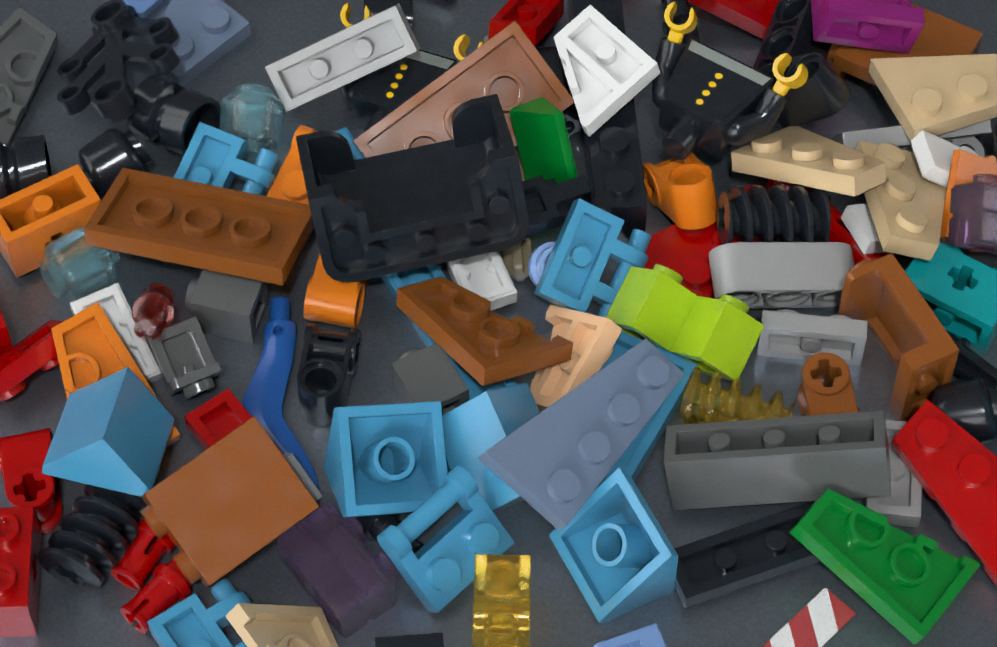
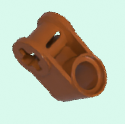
(826, 386)

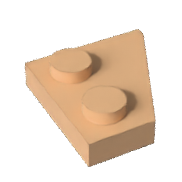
(592, 346)

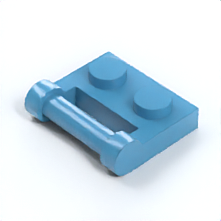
(448, 559)

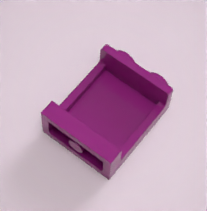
(868, 23)

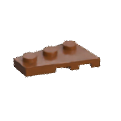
(475, 336)

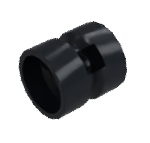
(171, 113)
(23, 164)

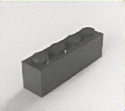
(777, 460)

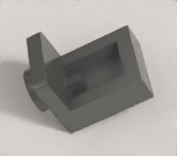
(185, 359)

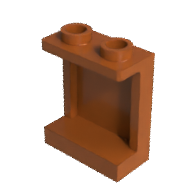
(937, 38)
(903, 328)
(227, 503)

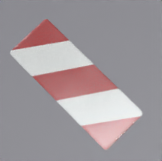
(814, 623)

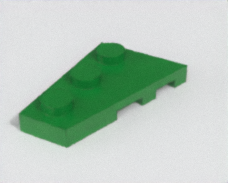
(891, 570)

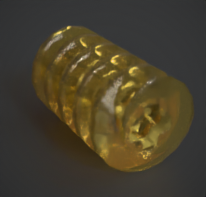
(713, 404)

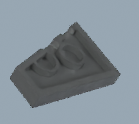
(24, 55)

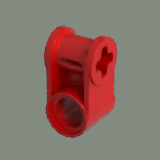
(23, 478)

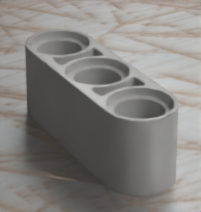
(781, 273)

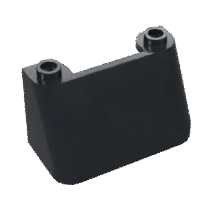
(416, 201)

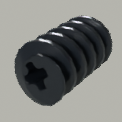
(773, 214)
(89, 534)

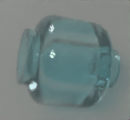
(255, 116)
(76, 268)

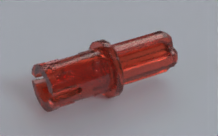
(153, 311)

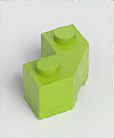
(695, 327)

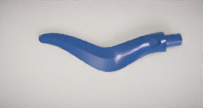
(269, 383)

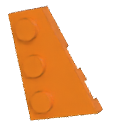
(91, 351)

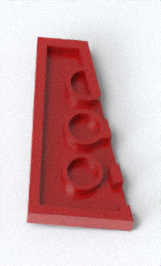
(957, 475)

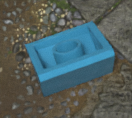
(479, 426)
(111, 436)
(385, 457)
(617, 550)

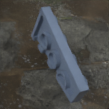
(579, 438)

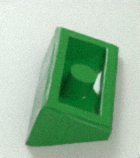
(543, 141)

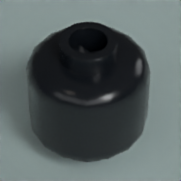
(110, 153)
(970, 406)

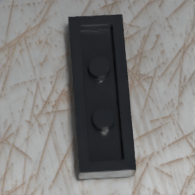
(741, 557)

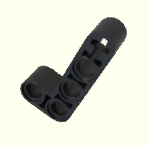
(792, 33)

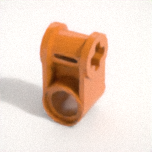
(682, 191)
(333, 300)

